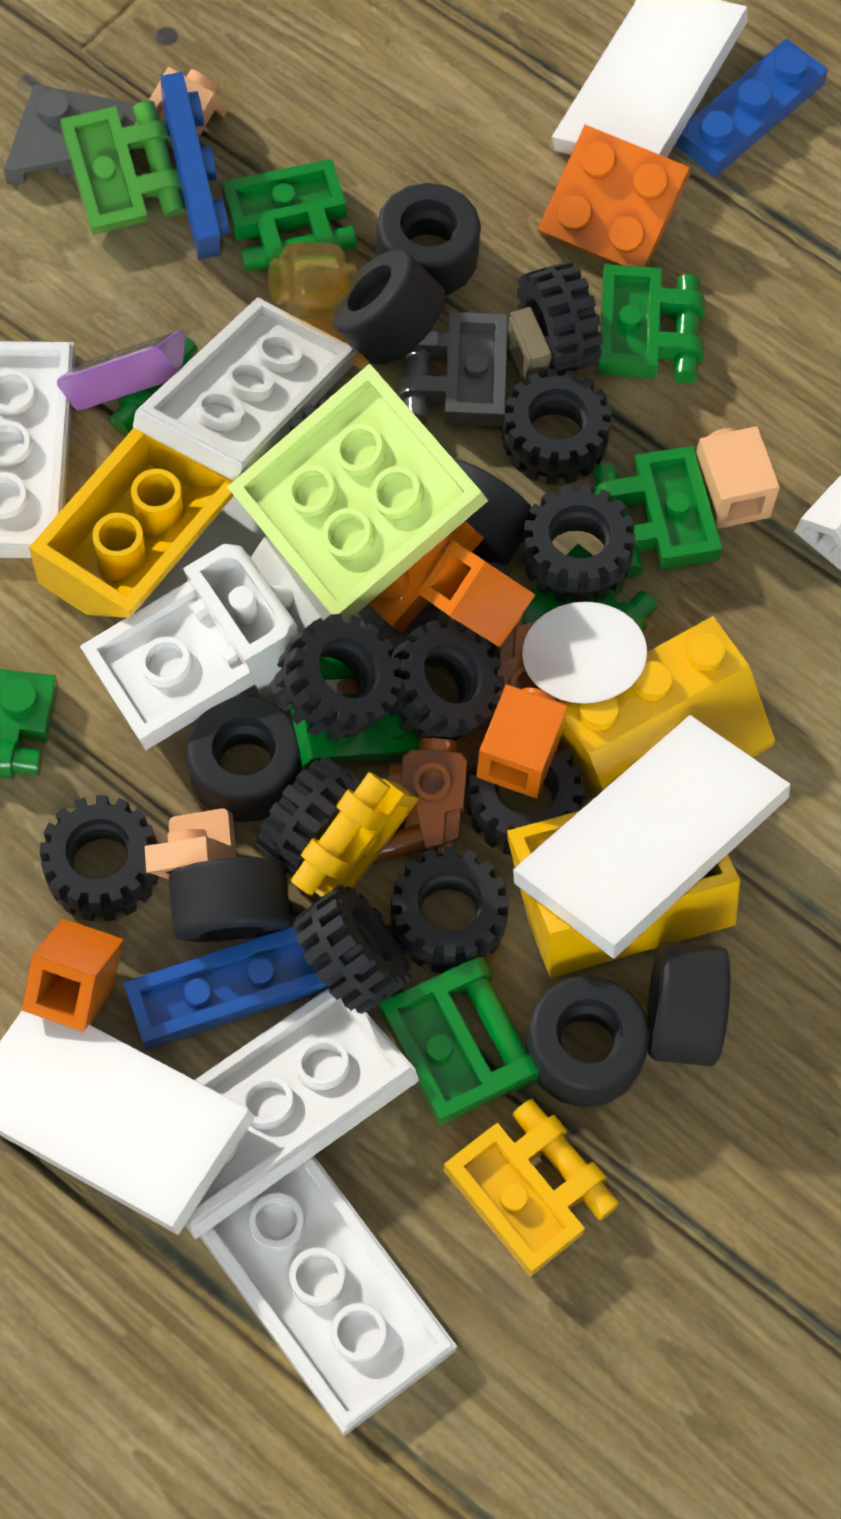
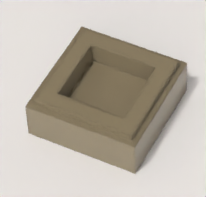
(527, 345)

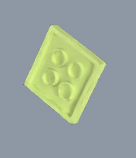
(357, 494)

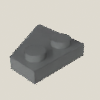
(39, 138)

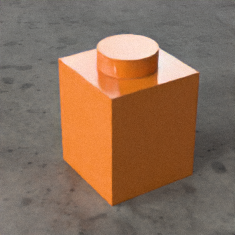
(476, 593)
(521, 740)
(72, 974)

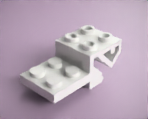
(205, 640)

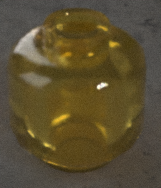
(310, 279)

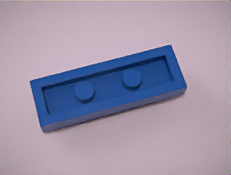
(751, 107)
(194, 165)
(221, 988)

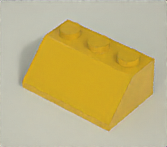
(127, 527)
(685, 676)
(701, 910)

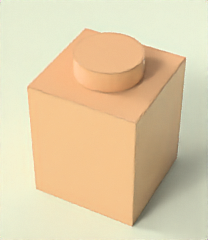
(737, 476)

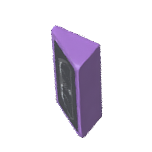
(123, 371)

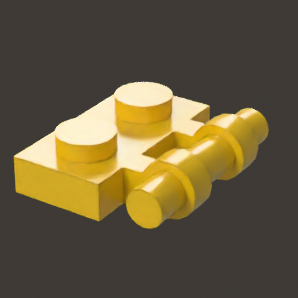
(355, 836)
(515, 1197)

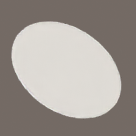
(584, 652)

